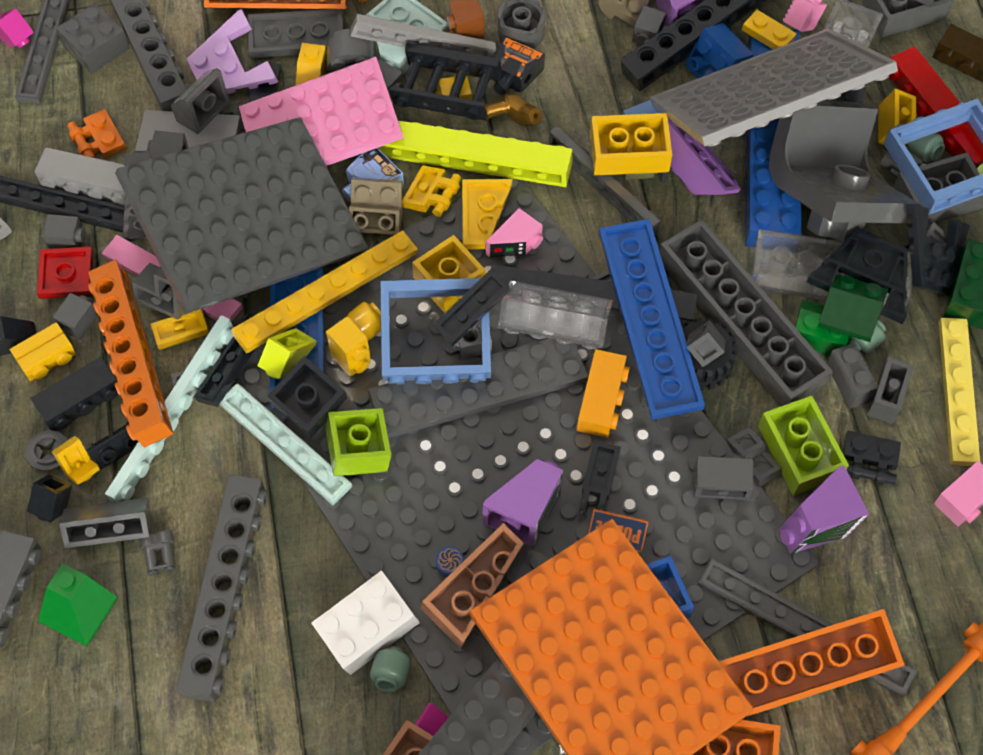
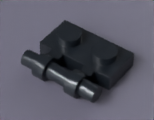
(872, 451)

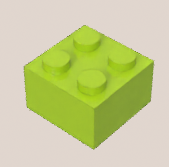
(358, 442)

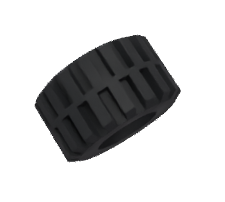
(719, 368)

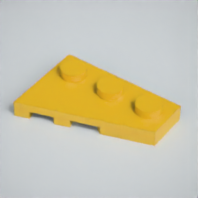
(482, 209)

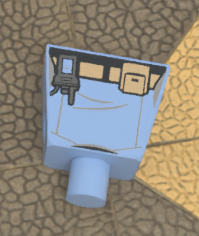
(371, 165)

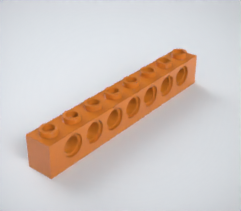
(130, 354)

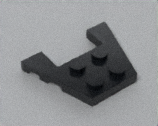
(869, 261)
(934, 261)

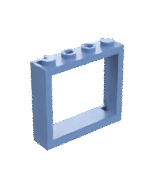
(924, 126)
(426, 374)

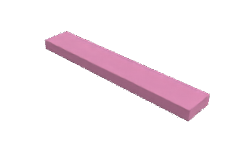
(136, 259)

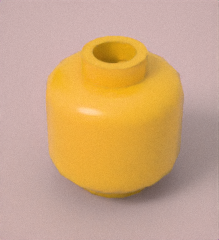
(367, 319)

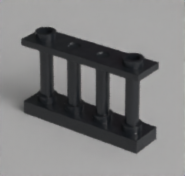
(450, 61)

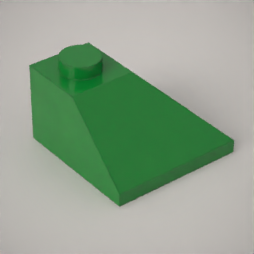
(75, 605)

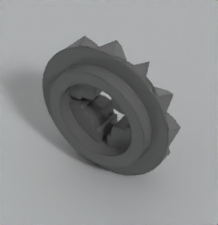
(44, 440)

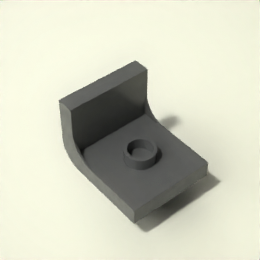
(824, 165)

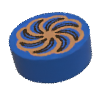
(448, 560)

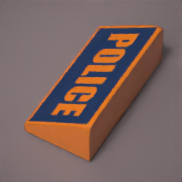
(632, 527)

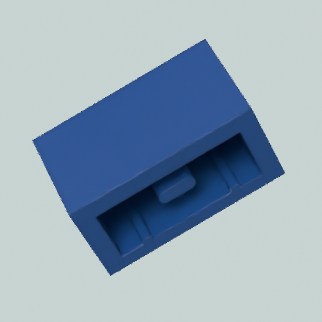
(716, 50)

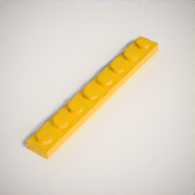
(324, 291)

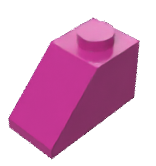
(14, 29)

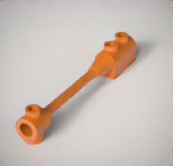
(890, 740)

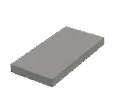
(219, 128)

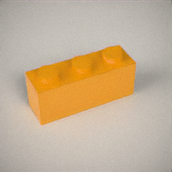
(603, 394)

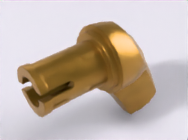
(516, 108)

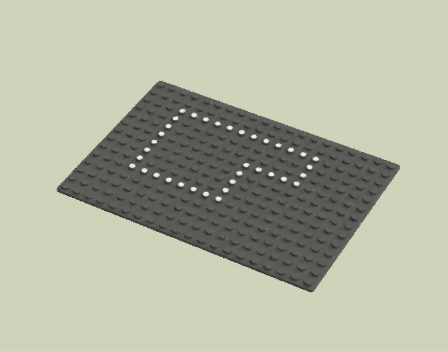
(449, 469)

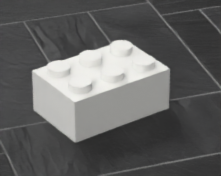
(365, 623)

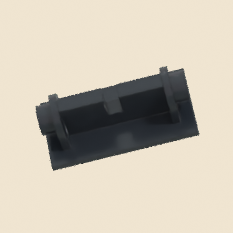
(111, 449)

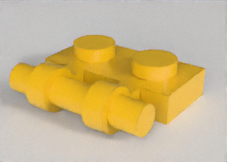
(425, 188)

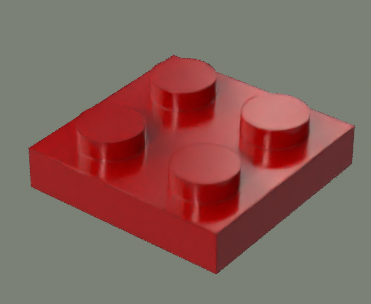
(64, 272)

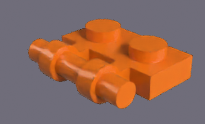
(104, 133)

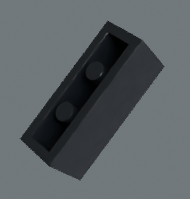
(76, 394)

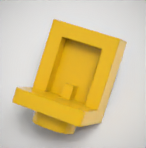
(75, 461)

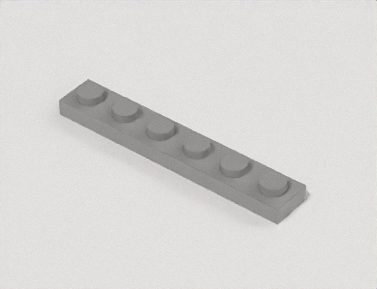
(400, 34)

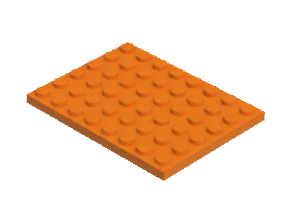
(609, 654)

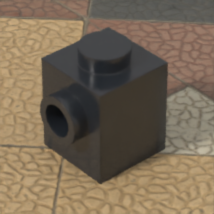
(49, 498)

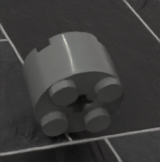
(522, 22)
(347, 50)

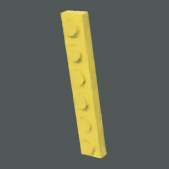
(958, 392)

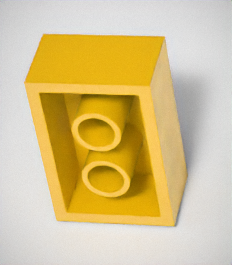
(630, 144)

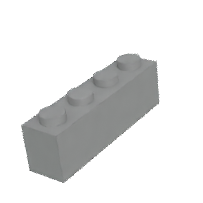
(80, 175)

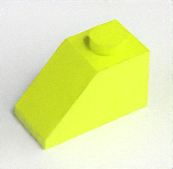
(284, 352)

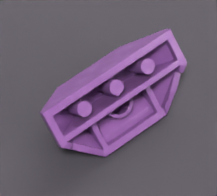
(699, 165)

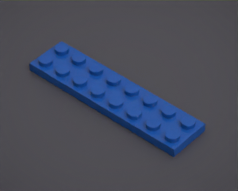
(651, 319)

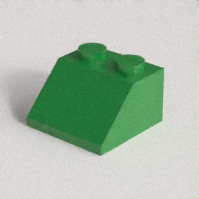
(820, 339)

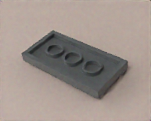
(286, 31)

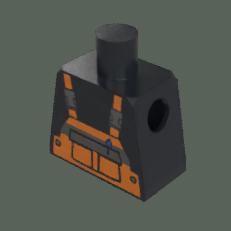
(519, 65)

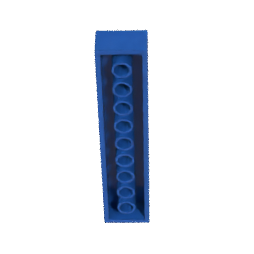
(766, 204)

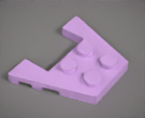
(220, 54)

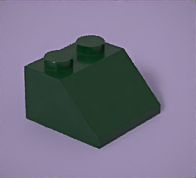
(853, 307)

